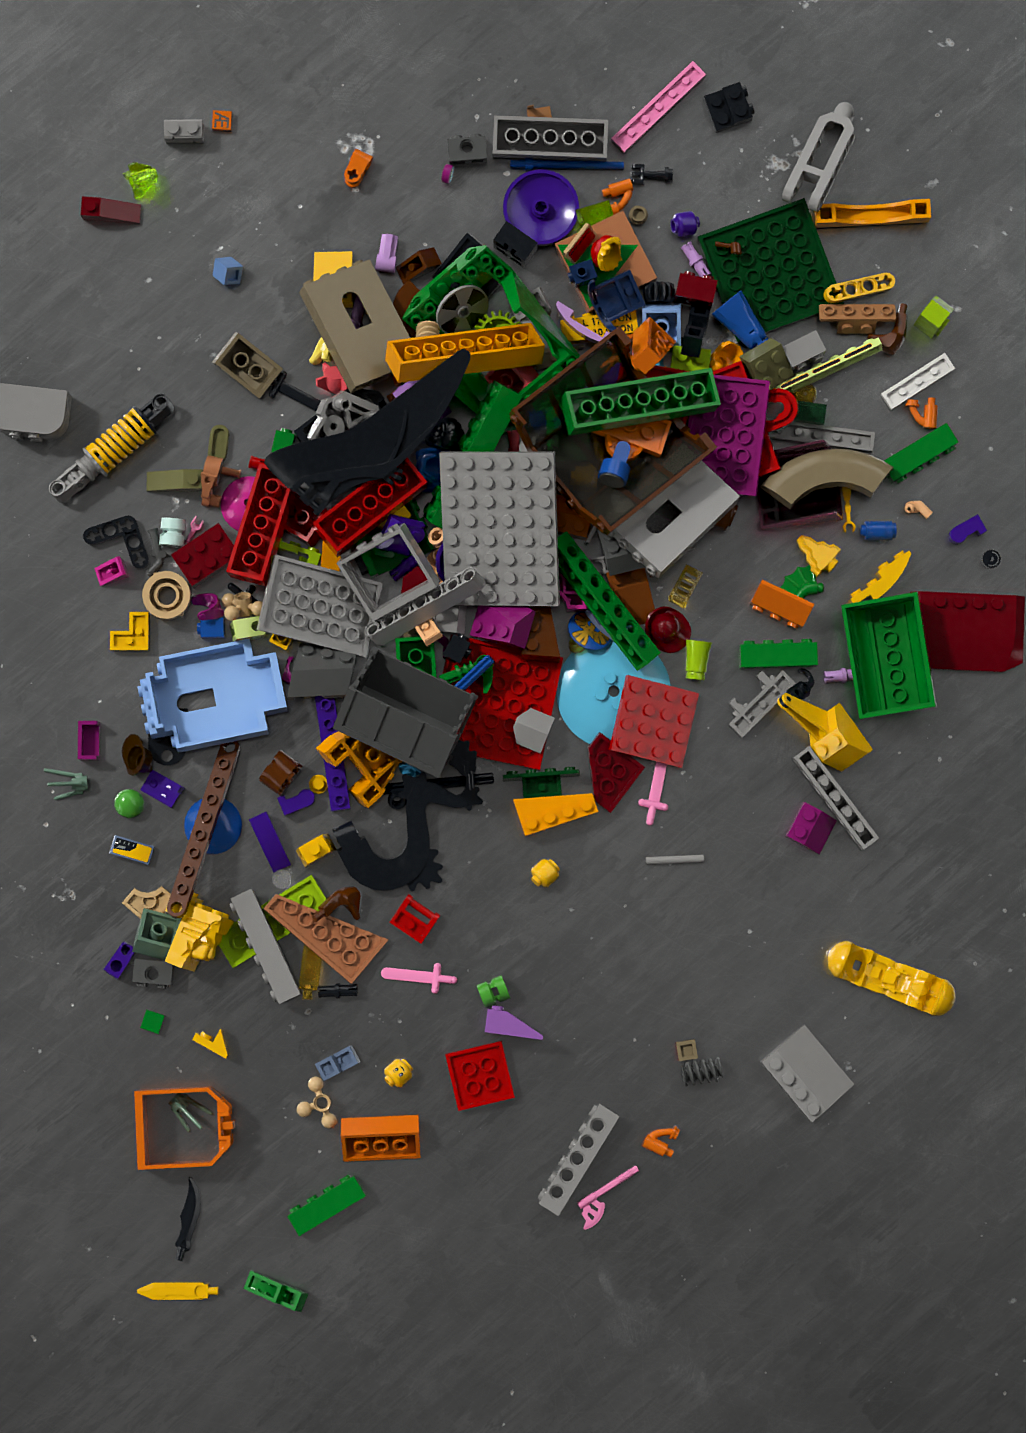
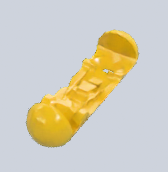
(893, 979)

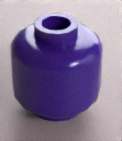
(684, 224)

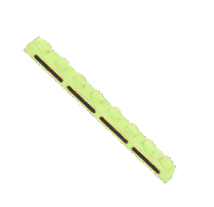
(834, 364)

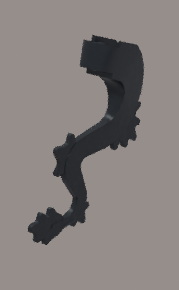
(416, 860)

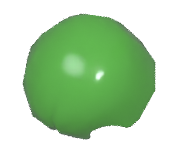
(129, 803)

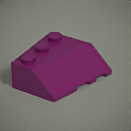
(503, 624)

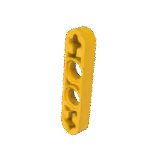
(858, 284)

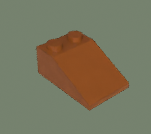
(634, 592)

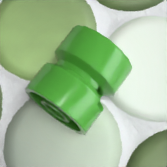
(486, 992)

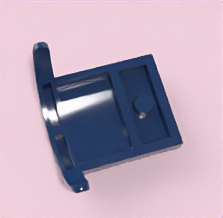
(615, 298)

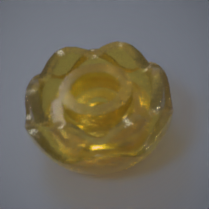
(811, 394)

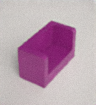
(89, 740)

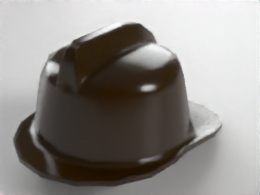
(136, 756)

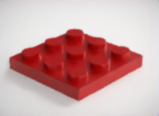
(479, 1075)

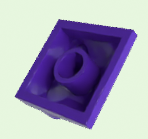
(396, 543)

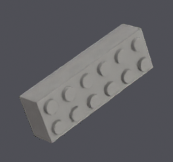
(550, 138)

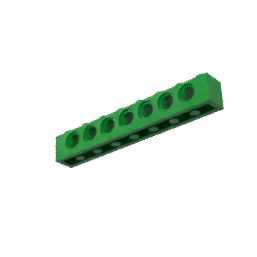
(604, 603)

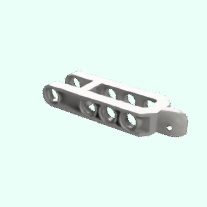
(822, 178)

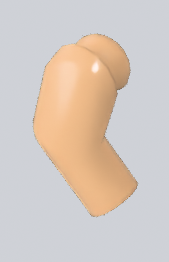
(916, 507)

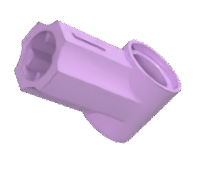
(386, 258)

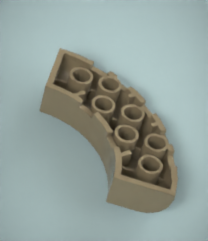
(826, 470)

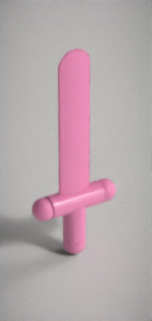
(655, 794)
(433, 978)

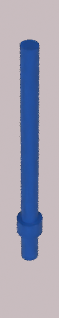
(529, 164)

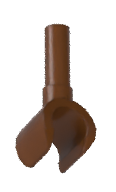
(735, 247)

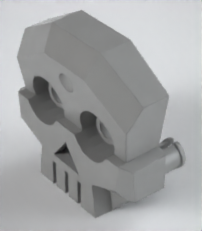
(336, 411)

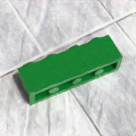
(920, 452)
(778, 654)
(326, 1205)

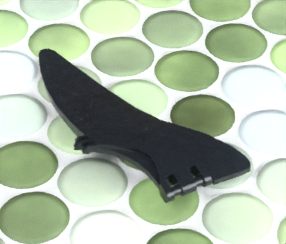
(372, 446)

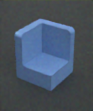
(227, 270)

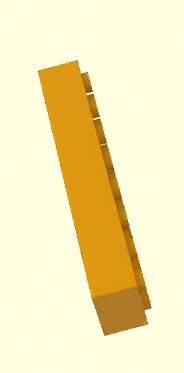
(488, 349)

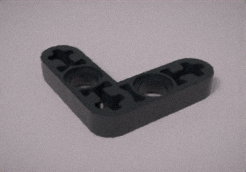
(127, 535)

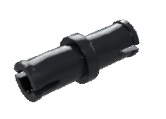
(337, 990)

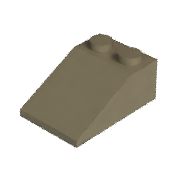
(247, 365)

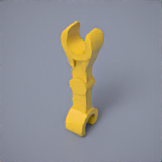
(847, 507)

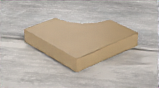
(155, 901)

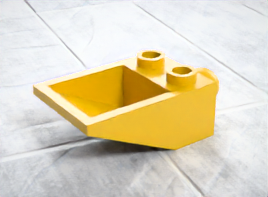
(329, 263)

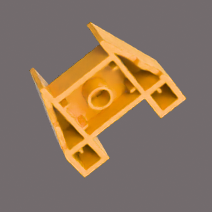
(372, 763)

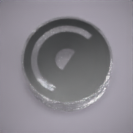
(991, 559)

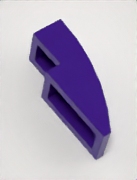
(270, 841)

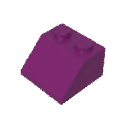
(811, 828)

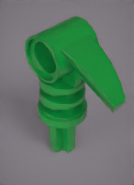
(459, 673)

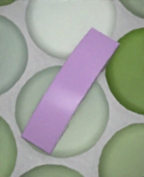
(567, 313)

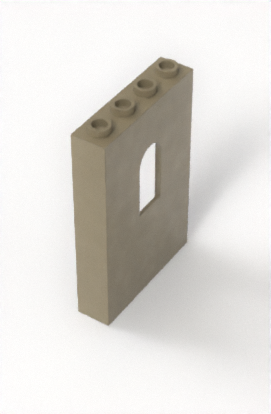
(355, 351)

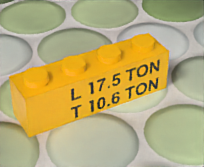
(627, 323)

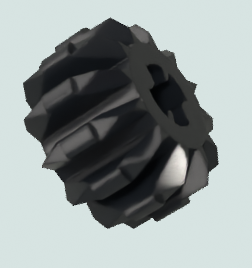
(659, 292)

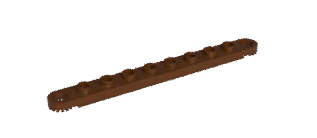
(203, 829)

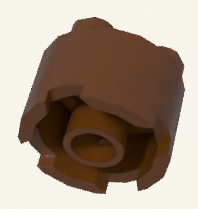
(280, 772)

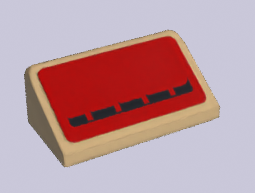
(579, 243)

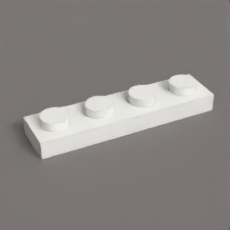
(917, 381)

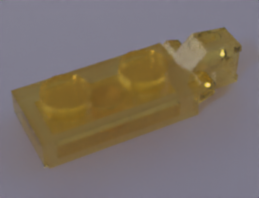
(309, 972)

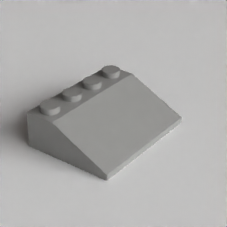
(807, 1073)

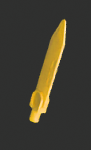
(177, 1291)

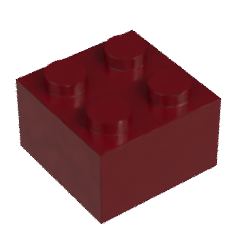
(695, 289)

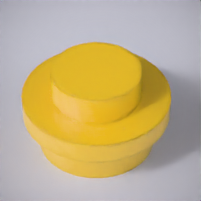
(318, 784)

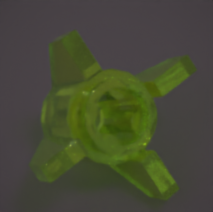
(140, 178)

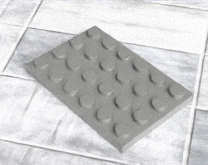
(315, 606)

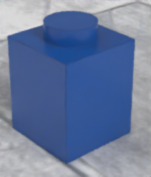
(211, 628)

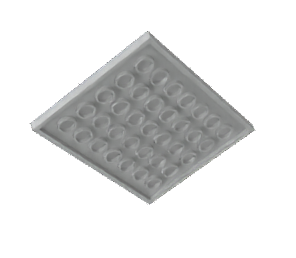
(502, 524)

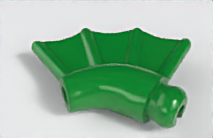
(802, 583)

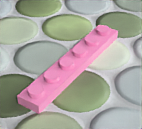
(658, 107)

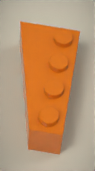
(649, 345)

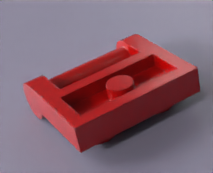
(412, 925)

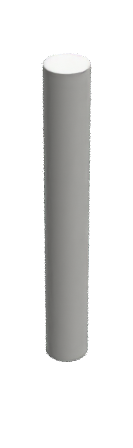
(674, 859)

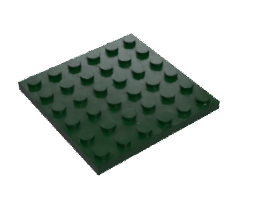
(778, 267)

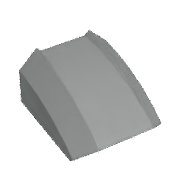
(452, 620)

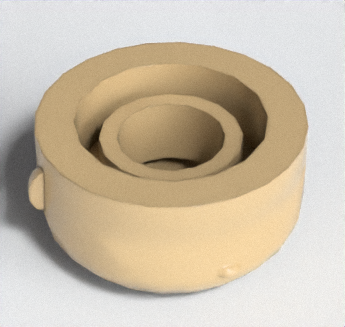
(156, 584)

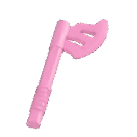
(584, 1203)

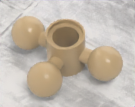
(240, 606)
(304, 1108)

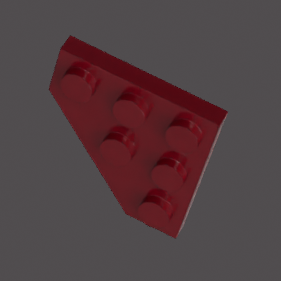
(610, 772)

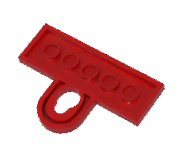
(769, 460)

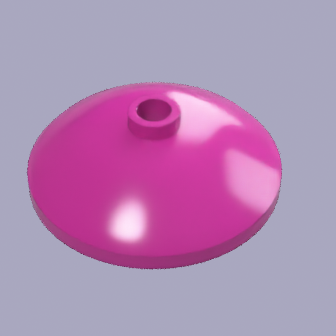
(234, 500)

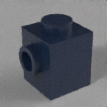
(582, 273)

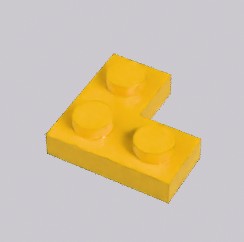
(136, 638)

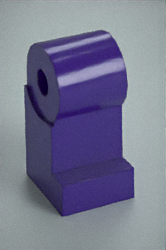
(963, 530)
(302, 800)
(120, 960)

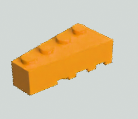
(548, 812)

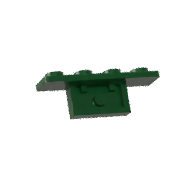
(541, 783)

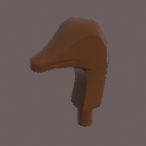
(893, 341)
(345, 896)

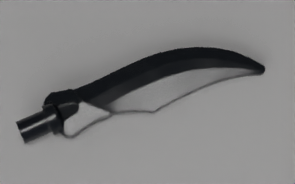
(188, 1220)

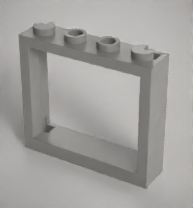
(359, 588)

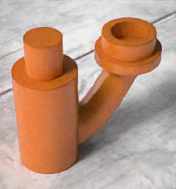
(615, 189)
(929, 420)
(658, 1146)

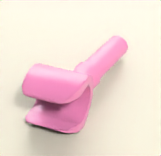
(194, 527)

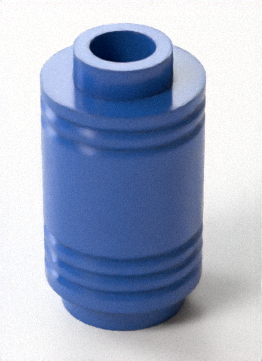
(878, 530)

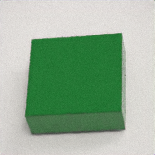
(152, 1021)

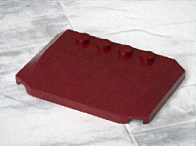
(973, 630)

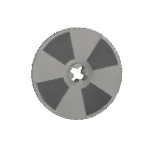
(462, 309)

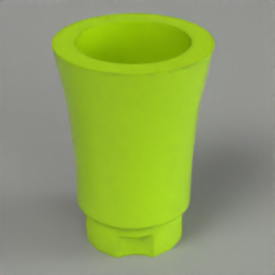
(697, 658)

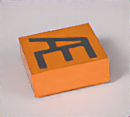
(221, 120)

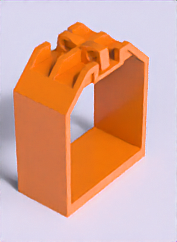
(225, 1127)

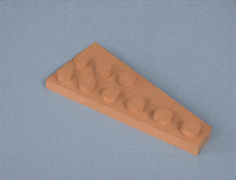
(334, 941)

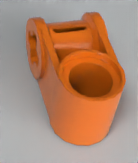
(358, 165)

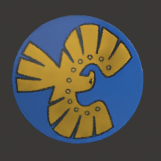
(586, 633)

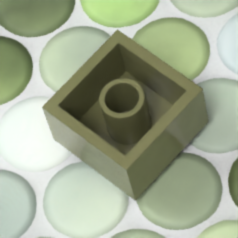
(767, 363)

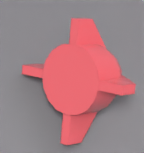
(332, 379)

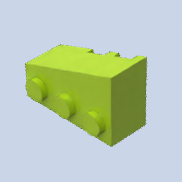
(934, 317)

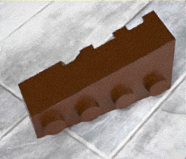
(542, 638)

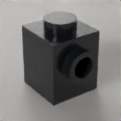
(458, 648)

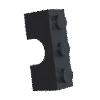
(695, 330)

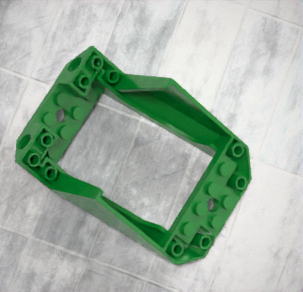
(476, 268)

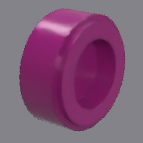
(447, 173)

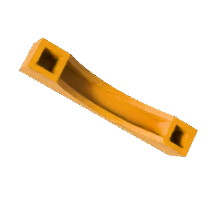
(881, 214)

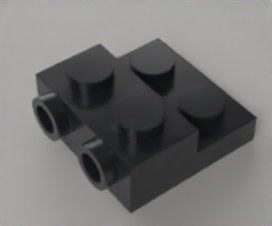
(729, 107)

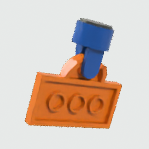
(626, 444)

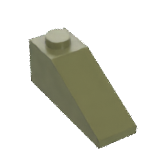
(175, 480)

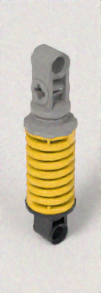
(101, 457)

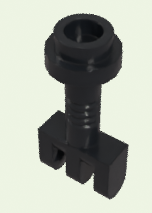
(642, 174)

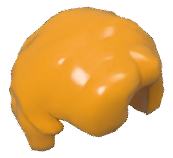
(725, 355)

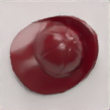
(667, 629)

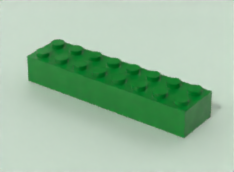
(640, 401)
(481, 436)

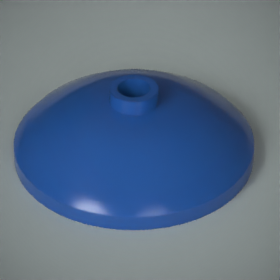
(226, 830)

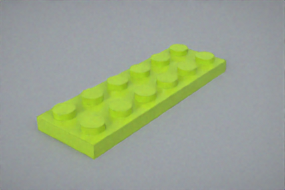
(234, 942)

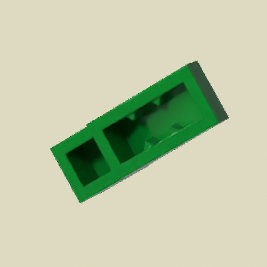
(276, 1291)

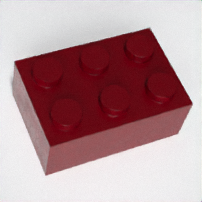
(204, 555)

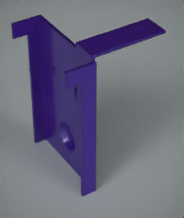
(162, 788)

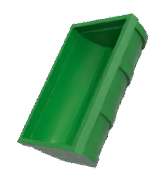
(888, 655)

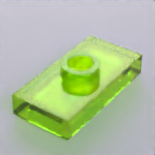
(594, 213)

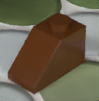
(418, 264)

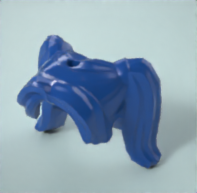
(429, 466)

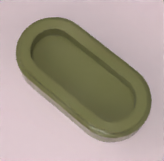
(218, 442)

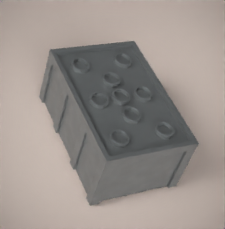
(405, 712)

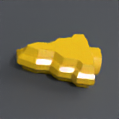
(819, 554)

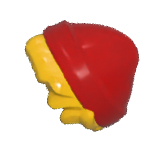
(606, 252)

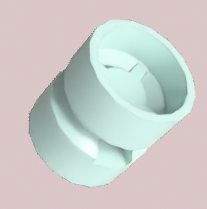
(172, 532)

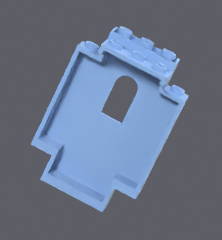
(243, 689)

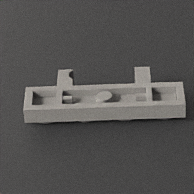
(750, 714)

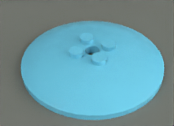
(585, 684)

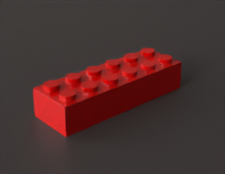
(368, 508)
(260, 528)

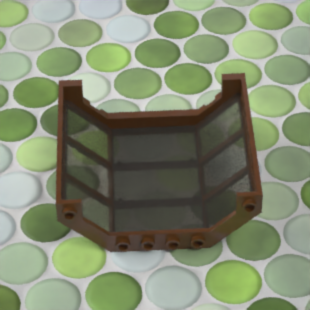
(580, 456)

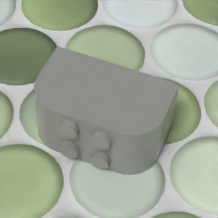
(34, 412)

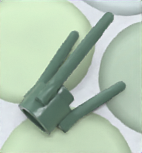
(78, 783)
(179, 1104)

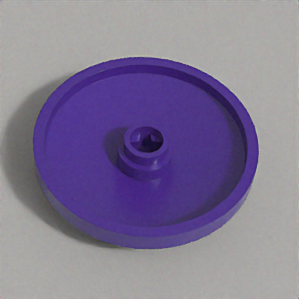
(541, 206)

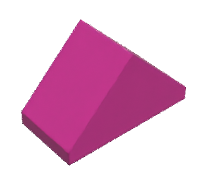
(111, 571)

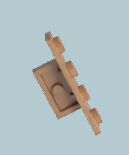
(857, 317)

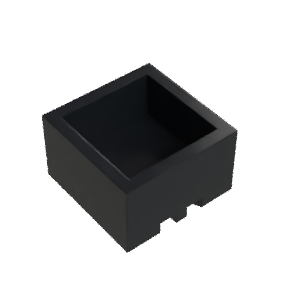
(515, 244)

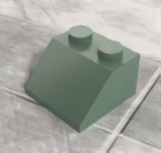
(155, 934)

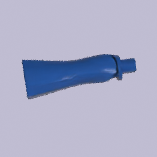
(741, 321)

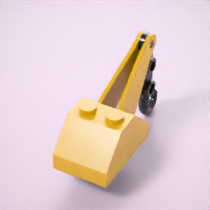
(831, 732)

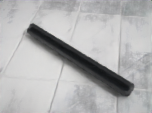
(446, 782)

